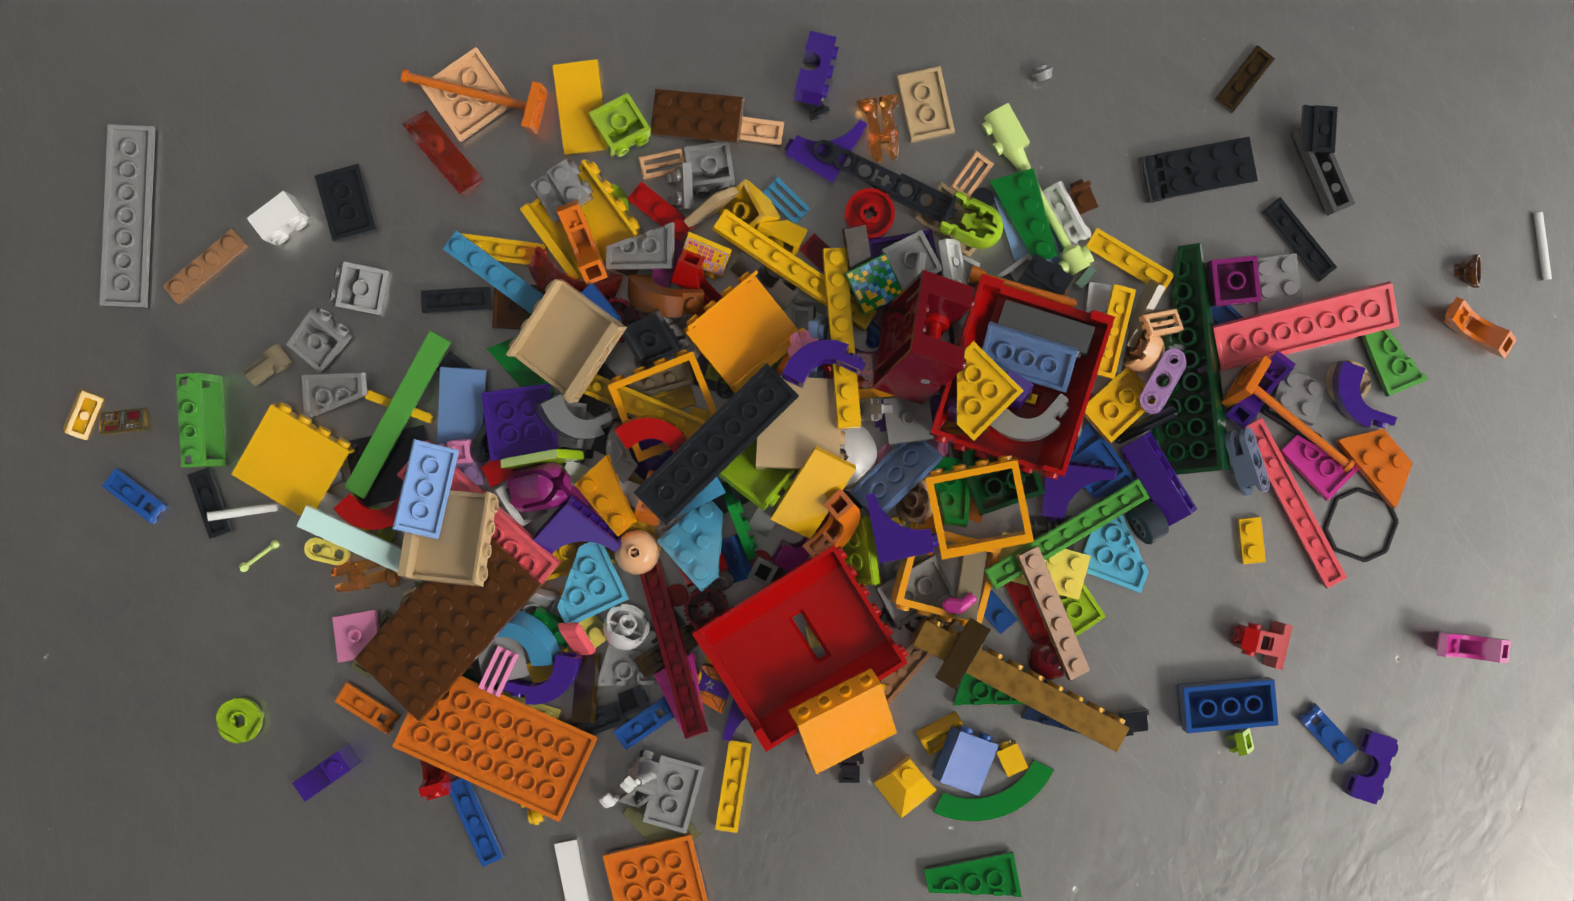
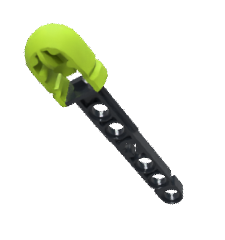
(987, 230)

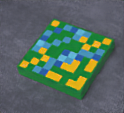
(873, 283)

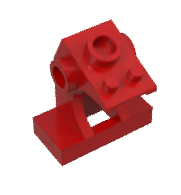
(1250, 639)

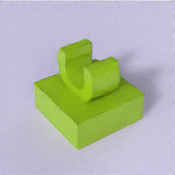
(1243, 741)

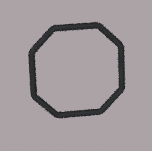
(1329, 518)

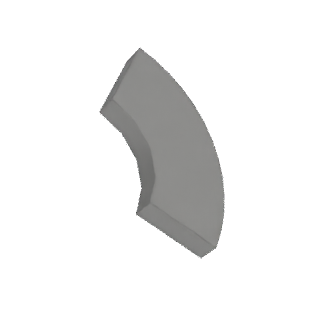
(620, 456)

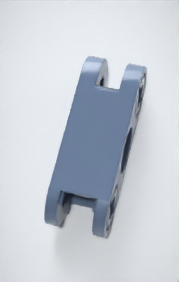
(1247, 461)

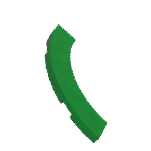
(997, 804)

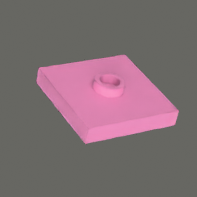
(353, 633)

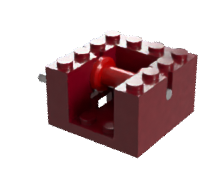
(910, 352)

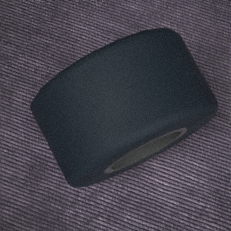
(1148, 522)

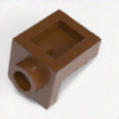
(1082, 196)

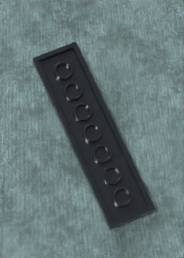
(716, 444)

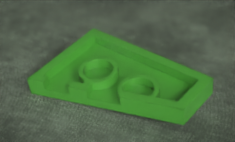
(1390, 363)

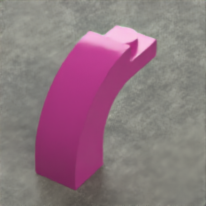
(1473, 647)

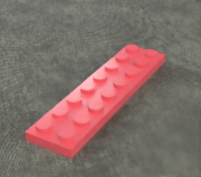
(1306, 325)
(509, 533)

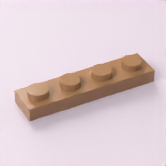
(205, 266)

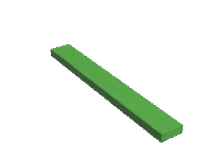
(397, 414)
(1070, 531)

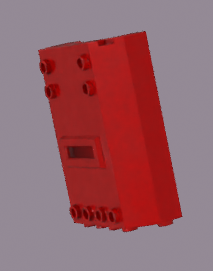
(1052, 453)
(768, 658)

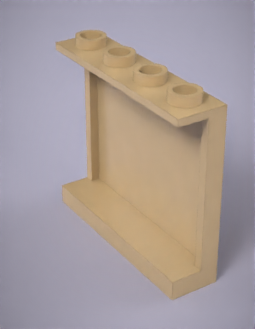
(566, 339)
(801, 427)
(462, 546)

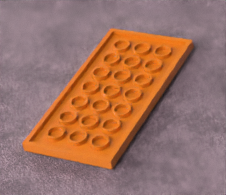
(500, 747)

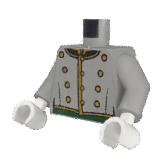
(638, 784)

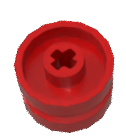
(870, 201)

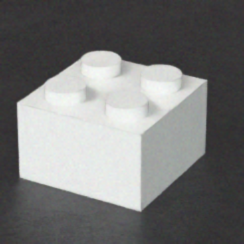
(279, 218)

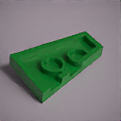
(953, 495)
(741, 524)
(975, 692)

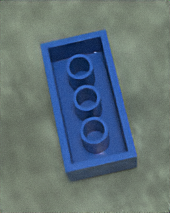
(1228, 705)

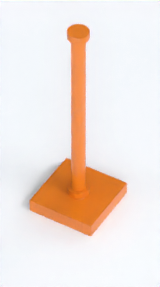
(532, 108)
(1247, 384)

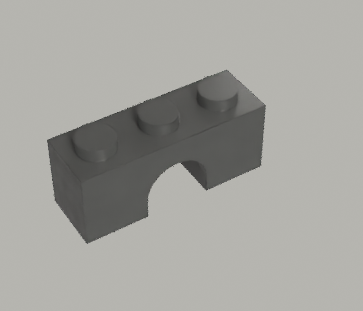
(779, 288)

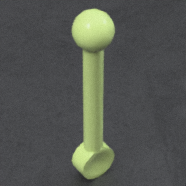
(245, 565)

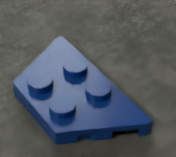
(1093, 449)

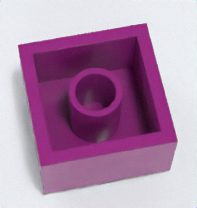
(1233, 281)

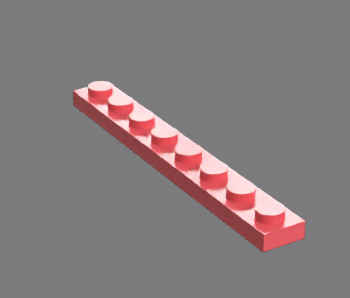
(1297, 508)

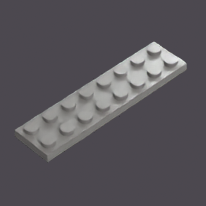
(127, 216)

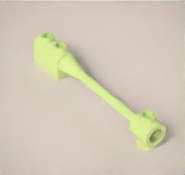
(1011, 142)

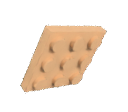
(464, 113)

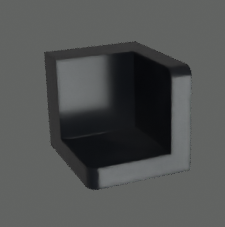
(634, 700)
(1135, 719)

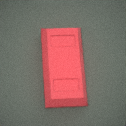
(576, 638)

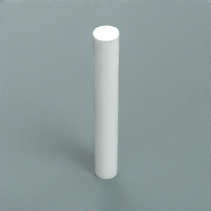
(1542, 246)
(242, 511)

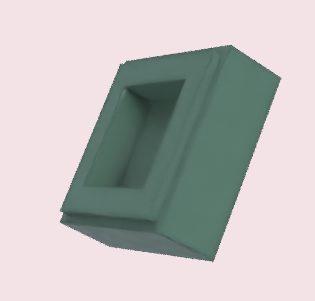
(1083, 279)

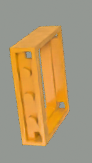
(641, 373)
(985, 544)
(924, 609)

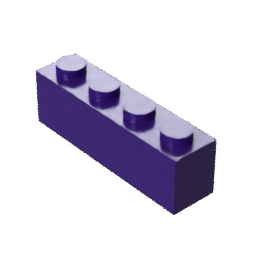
(1158, 478)

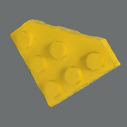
(982, 392)

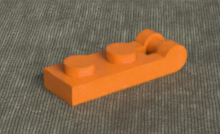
(367, 707)

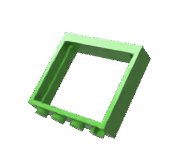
(201, 420)

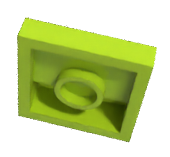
(620, 125)

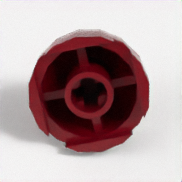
(1044, 660)

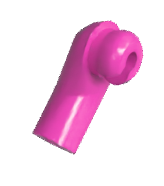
(957, 605)

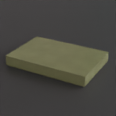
(651, 832)

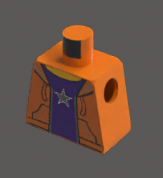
(712, 688)

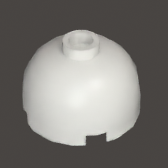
(625, 627)

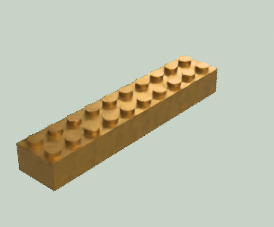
(1026, 687)

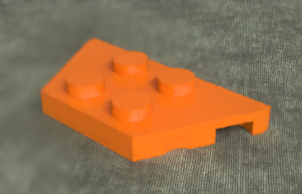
(1379, 462)

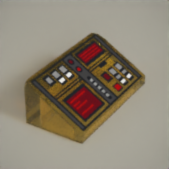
(123, 421)

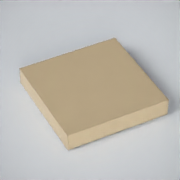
(711, 206)

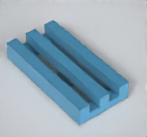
(772, 187)

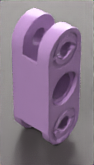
(1164, 368)

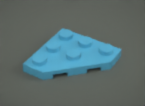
(697, 544)
(1116, 555)
(591, 585)

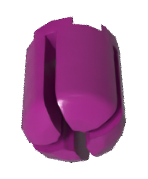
(539, 487)

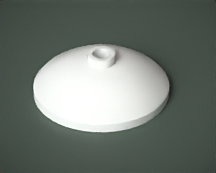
(861, 452)

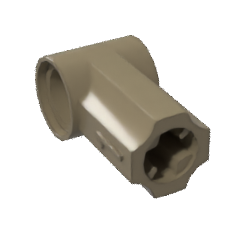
(273, 361)

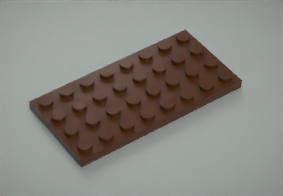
(445, 631)

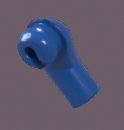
(873, 335)

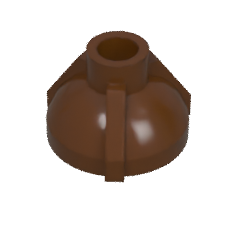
(1469, 270)

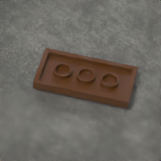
(697, 116)

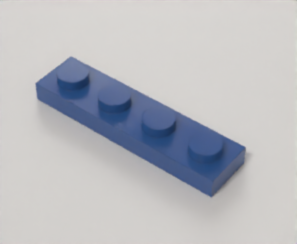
(475, 822)

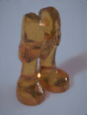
(890, 132)
(358, 580)

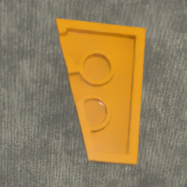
(606, 496)

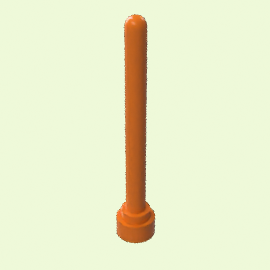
(977, 271)

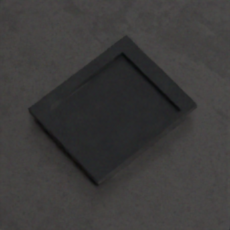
(387, 484)

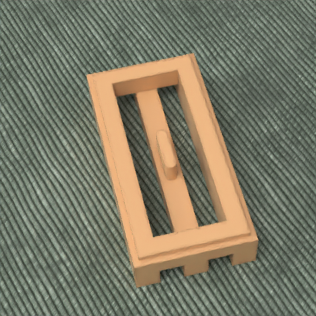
(982, 160)
(662, 164)
(1148, 326)

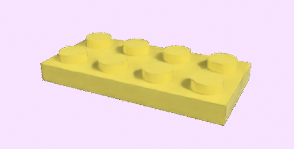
(1066, 570)

